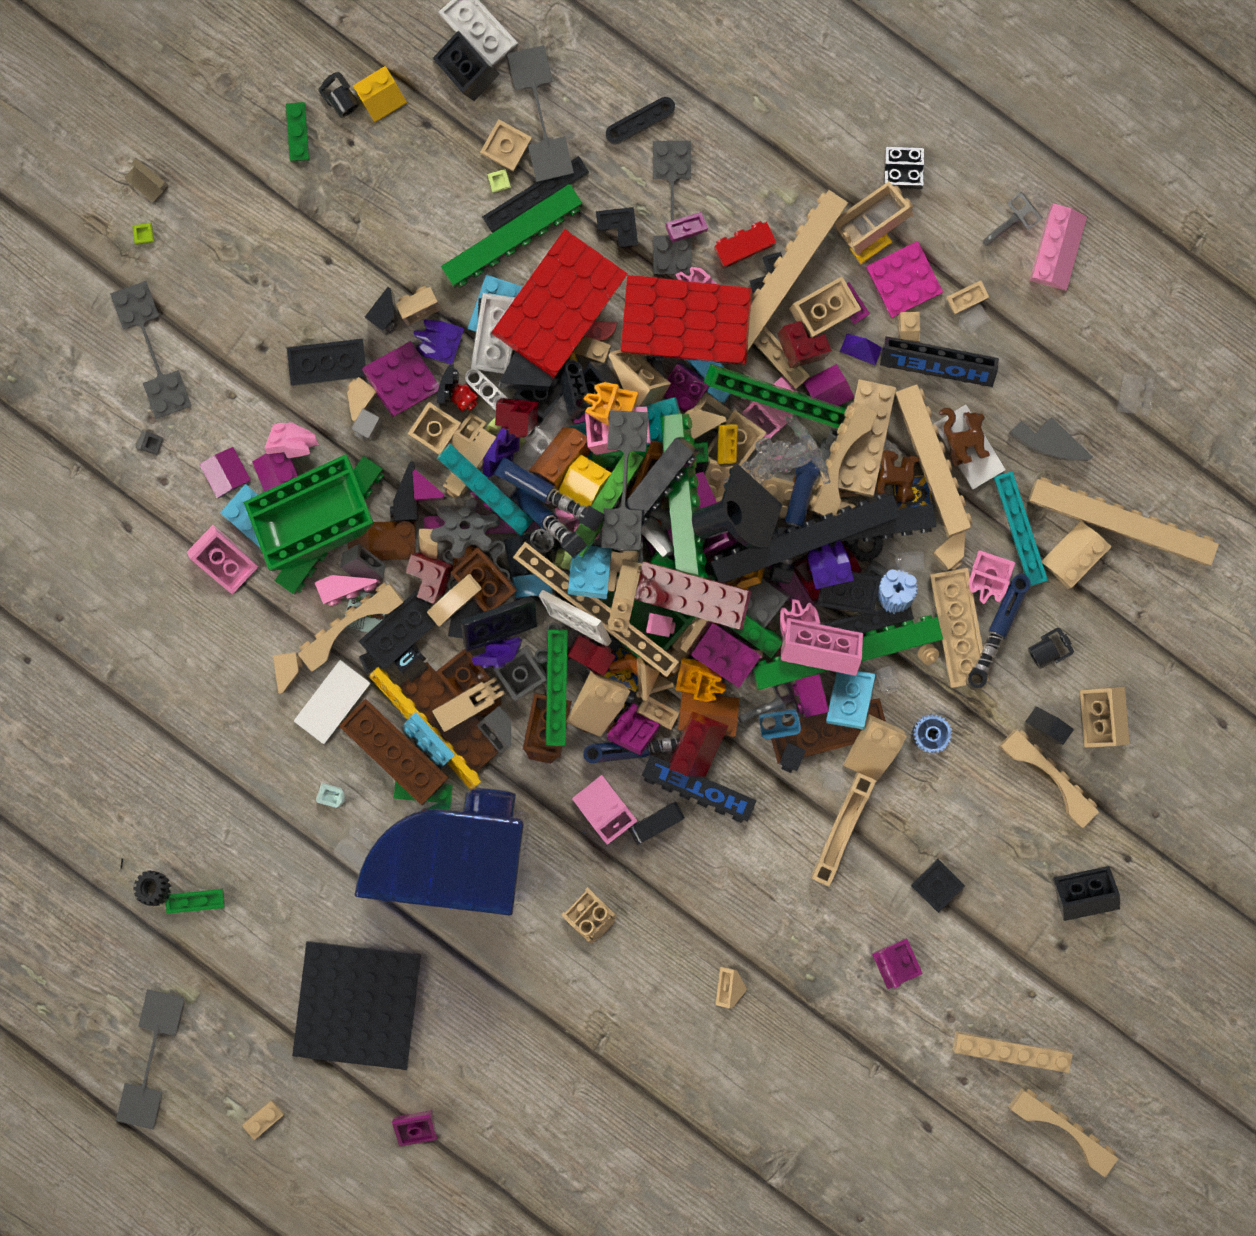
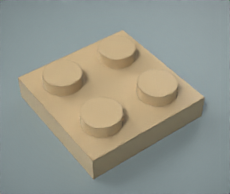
(506, 145)

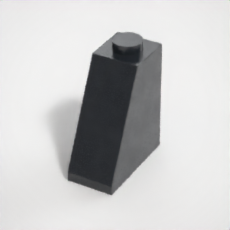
(525, 375)
(1049, 725)

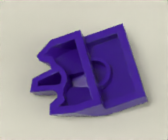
(439, 340)
(503, 446)
(830, 565)
(498, 653)

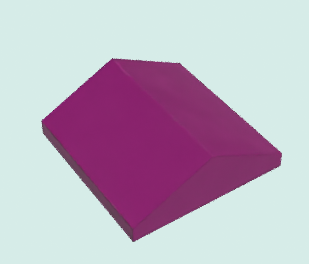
(829, 386)
(225, 472)

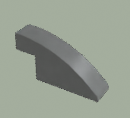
(1050, 441)

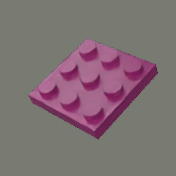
(904, 279)

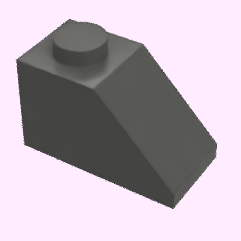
(362, 563)
(497, 729)

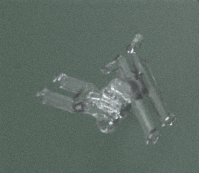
(785, 456)

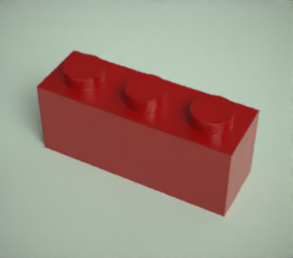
(744, 244)

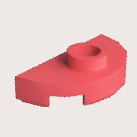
(601, 330)

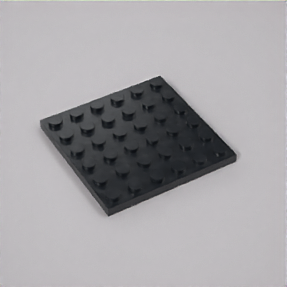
(356, 1005)

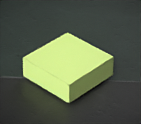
(499, 181)

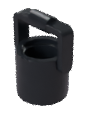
(341, 98)
(543, 541)
(1045, 651)

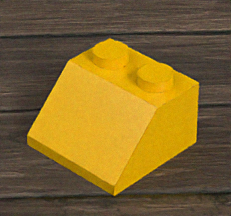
(379, 94)
(584, 481)

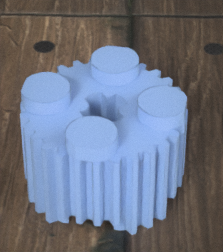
(899, 582)
(942, 735)

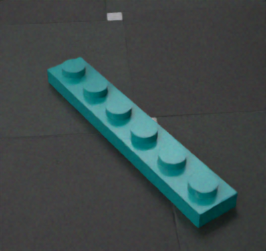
(484, 489)
(1020, 528)

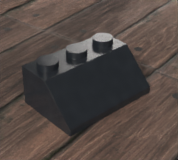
(1087, 893)

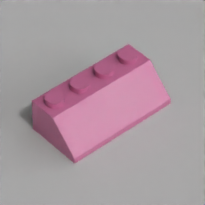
(1058, 247)
(822, 646)

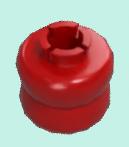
(464, 397)

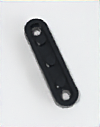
(640, 120)

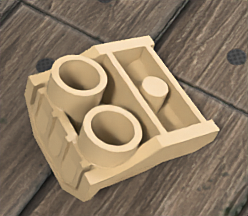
(590, 916)

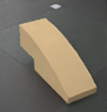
(454, 600)

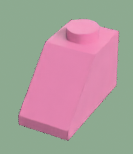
(660, 625)

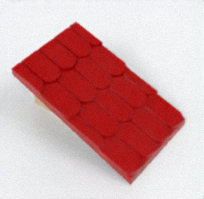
(559, 303)
(686, 320)

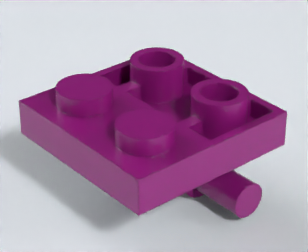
(686, 387)
(633, 731)
(897, 963)

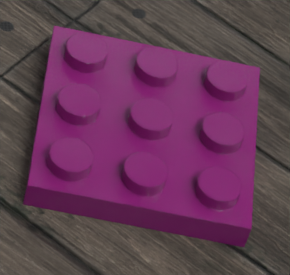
(401, 379)

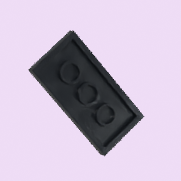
(326, 362)
(499, 623)
(398, 631)

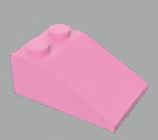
(222, 559)

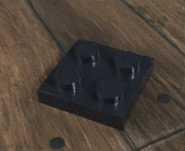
(937, 885)

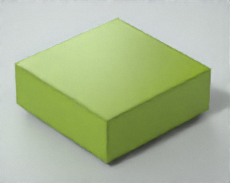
(143, 233)

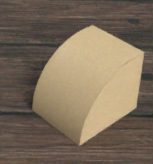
(426, 545)

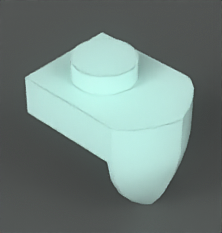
(330, 795)

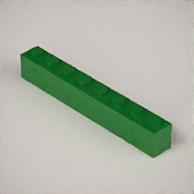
(511, 236)
(774, 396)
(294, 578)
(761, 637)

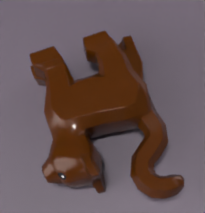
(961, 441)
(898, 476)

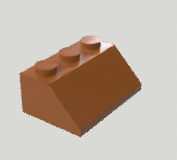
(560, 455)
(722, 710)

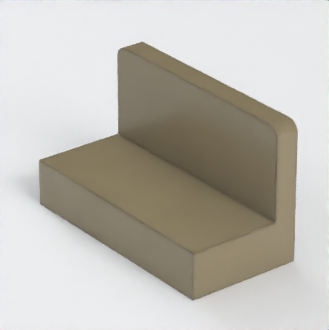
(145, 181)

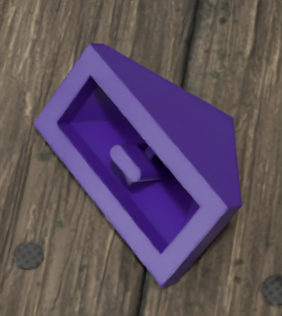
(861, 349)

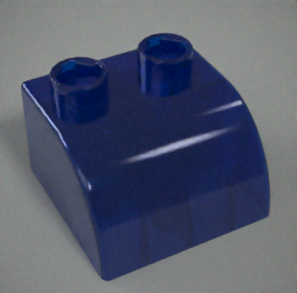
(451, 856)

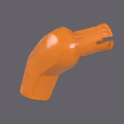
(628, 662)

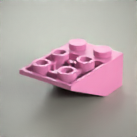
(768, 417)
(598, 433)
(336, 587)
(604, 809)

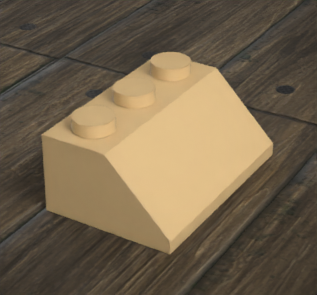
(1075, 554)
(1104, 717)

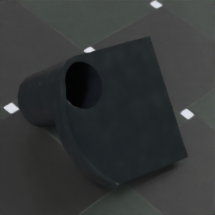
(744, 511)

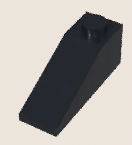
(404, 505)

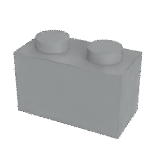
(366, 425)

